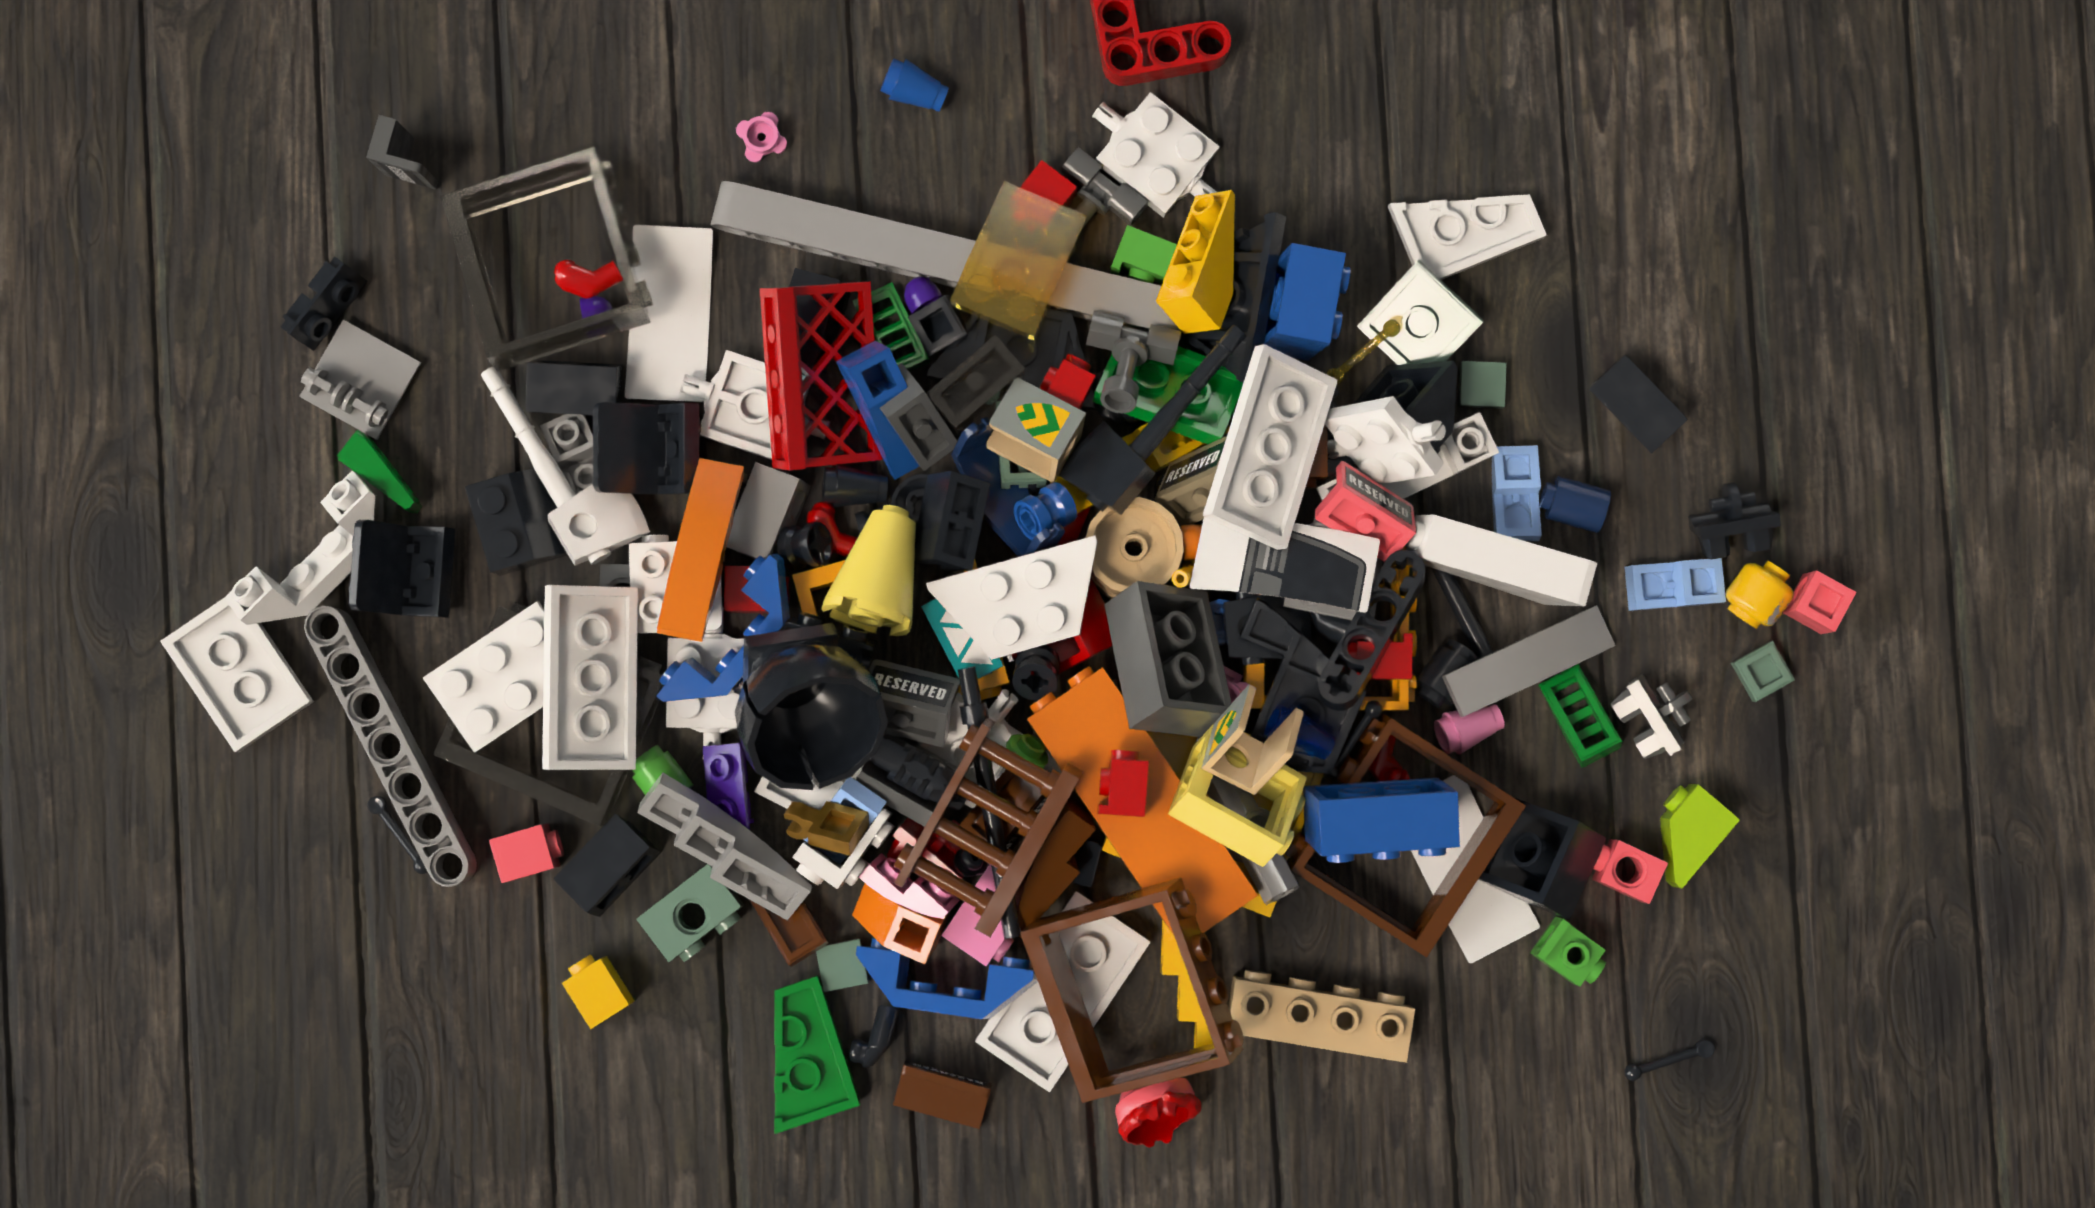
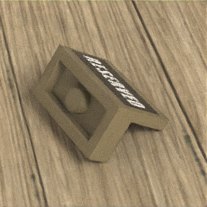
(1189, 482)

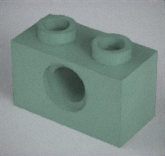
(665, 919)

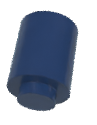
(1575, 503)

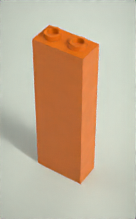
(1155, 848)

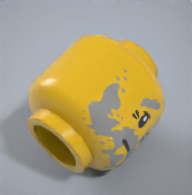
(1759, 594)

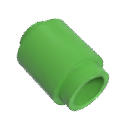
(652, 764)

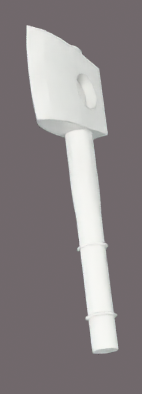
(584, 522)

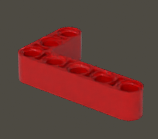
(1142, 46)

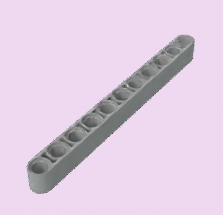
(915, 251)

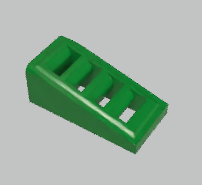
(912, 360)
(370, 463)
(1603, 724)

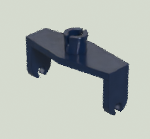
(981, 463)

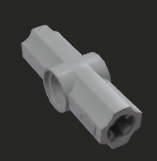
(1275, 878)

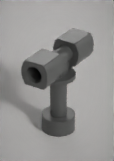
(1099, 192)
(1130, 349)

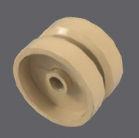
(1142, 525)

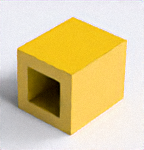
(597, 990)

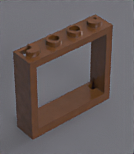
(1464, 871)
(1072, 1019)

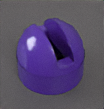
(920, 293)
(594, 306)

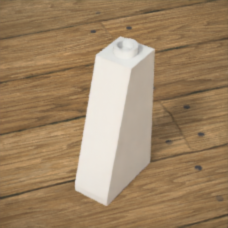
(1502, 561)

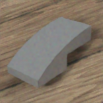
(572, 448)

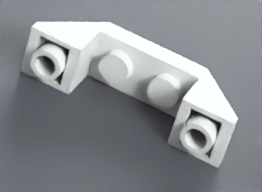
(1463, 449)
(262, 599)

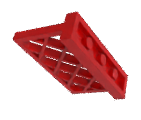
(785, 372)

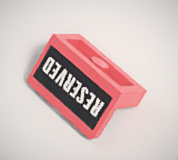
(1367, 509)

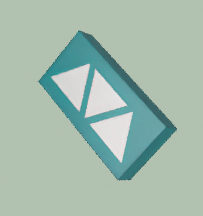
(956, 642)

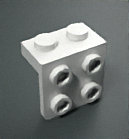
(649, 572)
(819, 867)

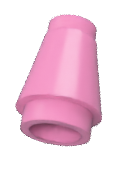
(1462, 733)

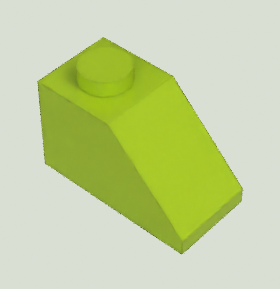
(1692, 831)

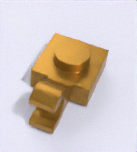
(831, 828)

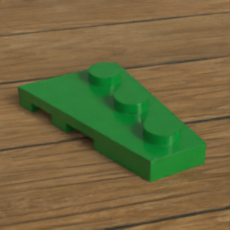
(809, 1058)

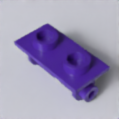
(727, 780)

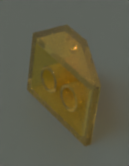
(1018, 260)

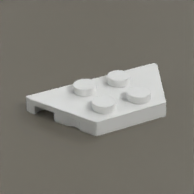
(1022, 598)

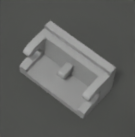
(766, 507)

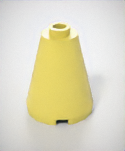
(877, 575)

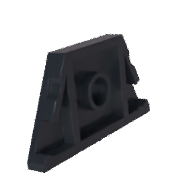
(1253, 286)
(1053, 343)

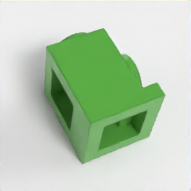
(1143, 256)
(1556, 943)

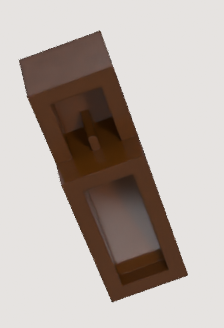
(1054, 864)

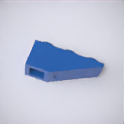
(874, 381)

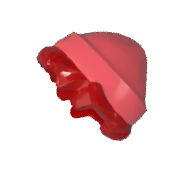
(1156, 1111)

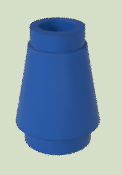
(913, 86)

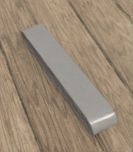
(372, 733)

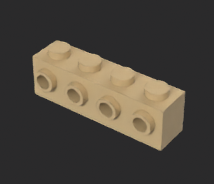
(1322, 1018)

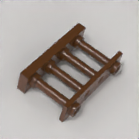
(1031, 825)

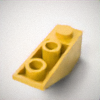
(1202, 266)

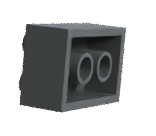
(1167, 658)

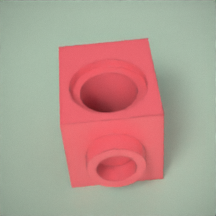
(1819, 602)
(526, 852)
(1647, 871)

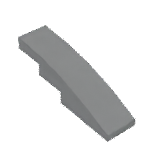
(1528, 661)
(732, 850)

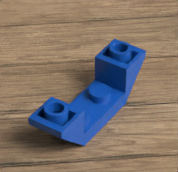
(768, 589)
(891, 971)

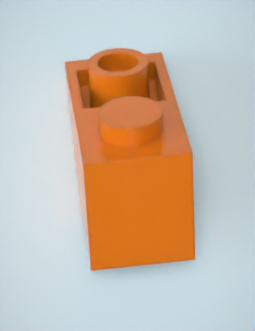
(898, 927)

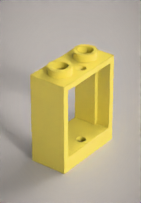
(1228, 827)

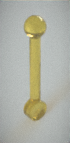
(1390, 329)

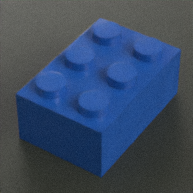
(1306, 300)
(1381, 818)

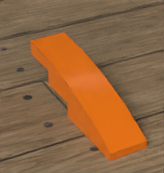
(700, 550)

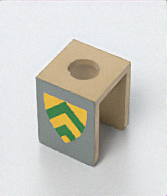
(1035, 429)
(1261, 758)

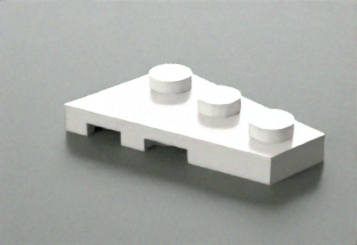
(1465, 232)

